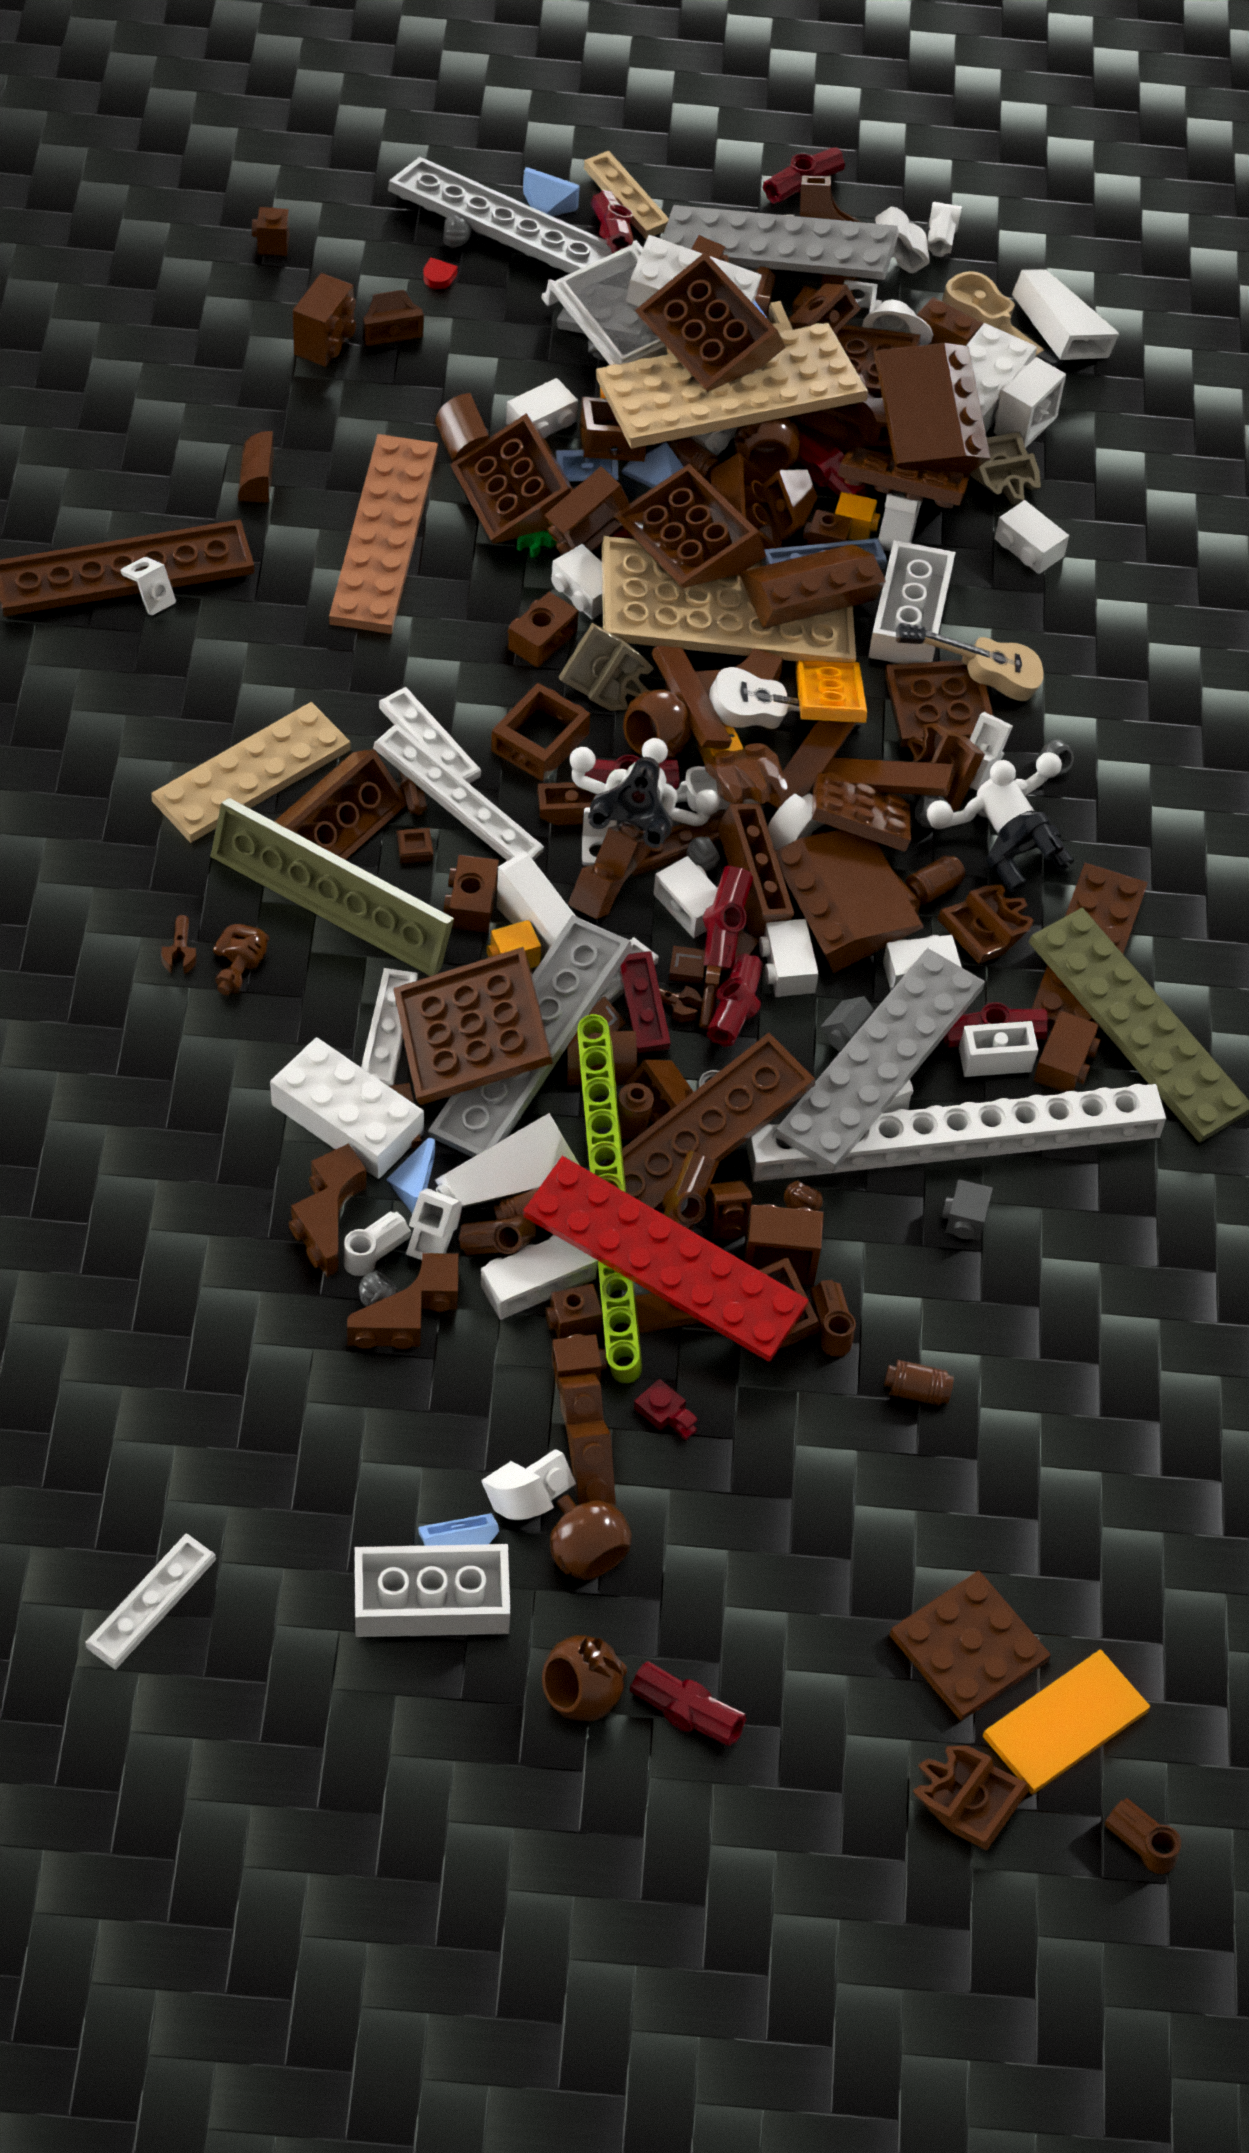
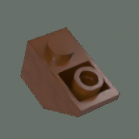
(728, 1209)

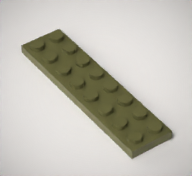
(331, 887)
(1141, 1024)

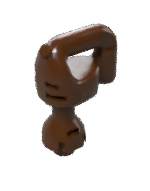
(242, 952)

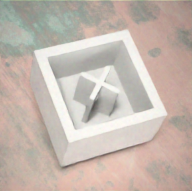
(1029, 400)

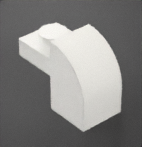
(990, 737)
(793, 821)
(433, 1223)
(529, 1491)

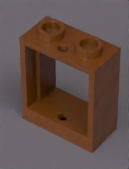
(600, 436)
(579, 504)
(529, 755)

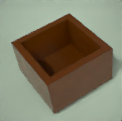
(324, 319)
(785, 1233)

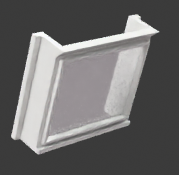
(597, 303)

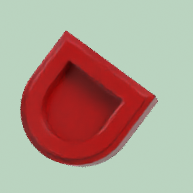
(439, 274)

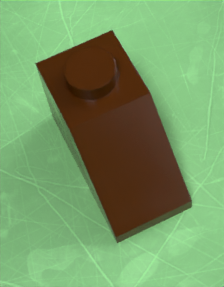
(790, 499)

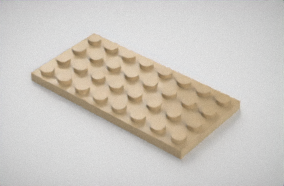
(663, 402)
(652, 609)

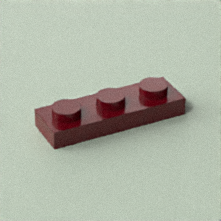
(644, 1002)

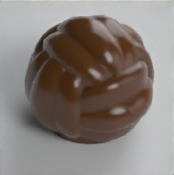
(802, 1196)

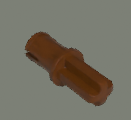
(414, 795)

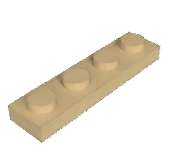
(613, 177)

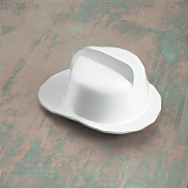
(897, 316)

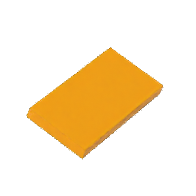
(830, 691)
(1066, 1721)

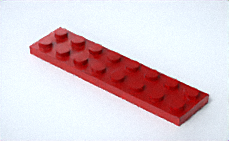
(665, 1258)

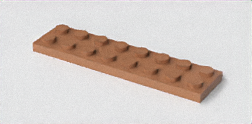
(383, 534)

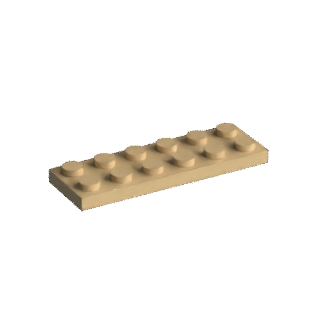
(251, 770)

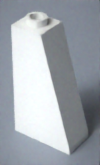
(1063, 318)
(528, 895)
(509, 1166)

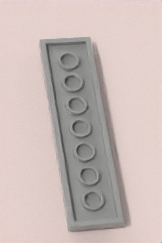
(498, 216)
(788, 241)
(567, 989)
(879, 1059)

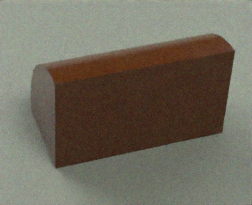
(460, 426)
(256, 468)
(624, 1057)
(664, 1082)

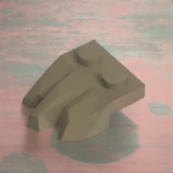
(1008, 468)
(605, 669)

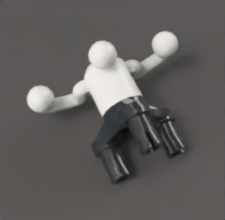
(639, 794)
(1013, 818)

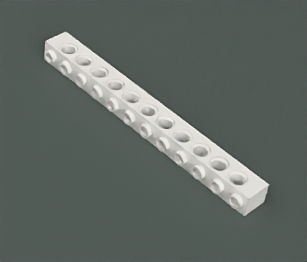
(1141, 1120)

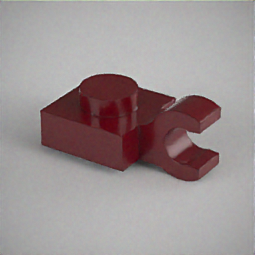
(665, 1406)

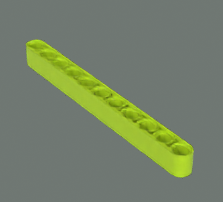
(601, 1148)

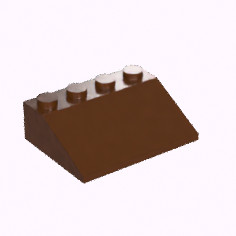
(710, 325)
(932, 407)
(512, 481)
(692, 530)
(846, 895)

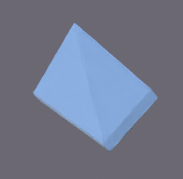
(550, 193)
(658, 466)
(580, 468)
(414, 1174)
(466, 1531)

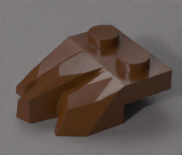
(948, 747)
(746, 774)
(986, 922)
(970, 1794)

